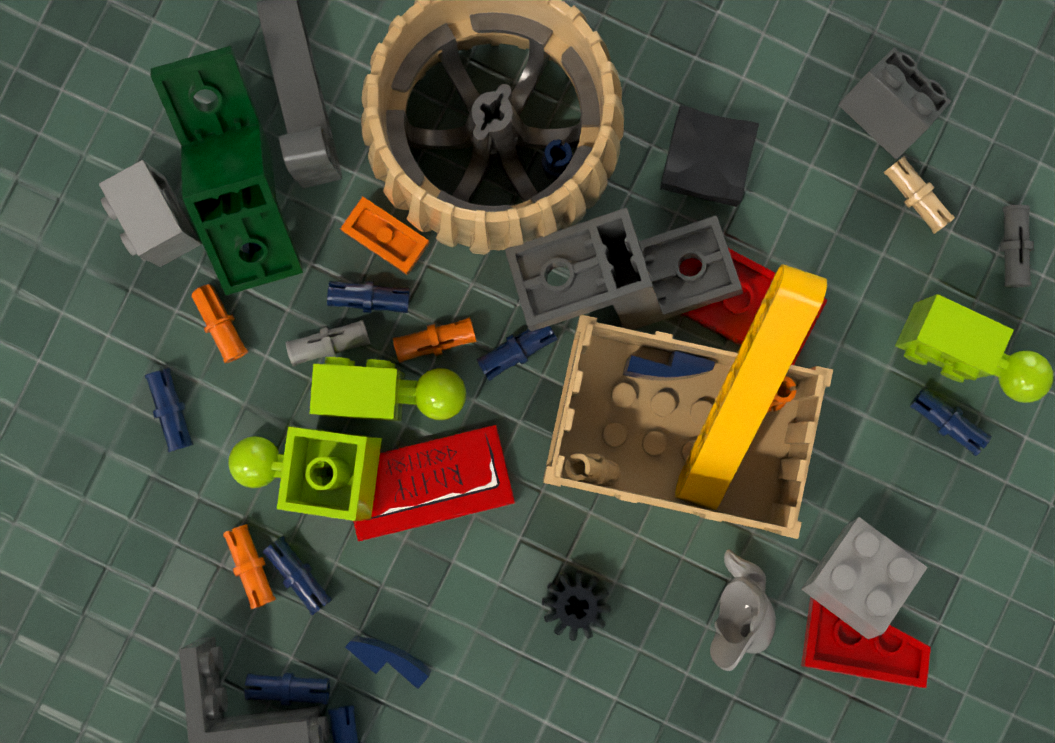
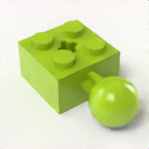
(972, 348)
(380, 391)
(304, 468)

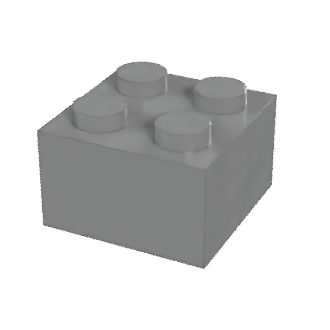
(148, 214)
(864, 578)

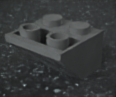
(895, 102)

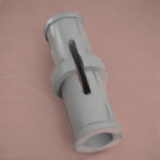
(327, 343)

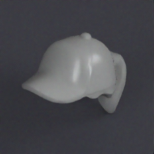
(745, 614)

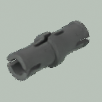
(1017, 246)

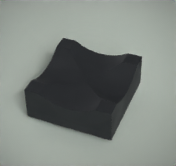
(709, 156)

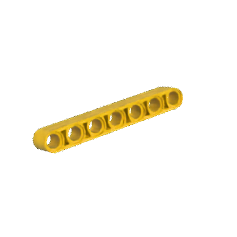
(751, 385)

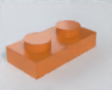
(385, 235)

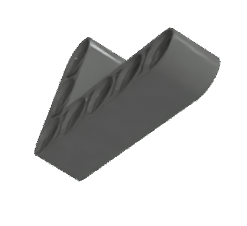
(309, 141)

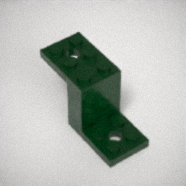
(227, 170)

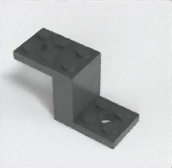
(619, 270)
(207, 701)

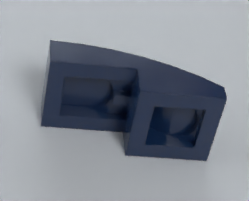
(678, 367)
(376, 654)

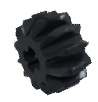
(569, 618)

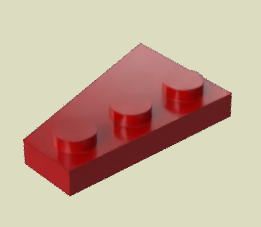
(841, 649)

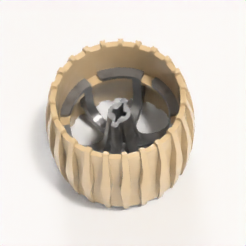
(435, 33)

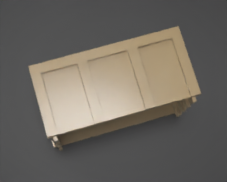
(655, 423)

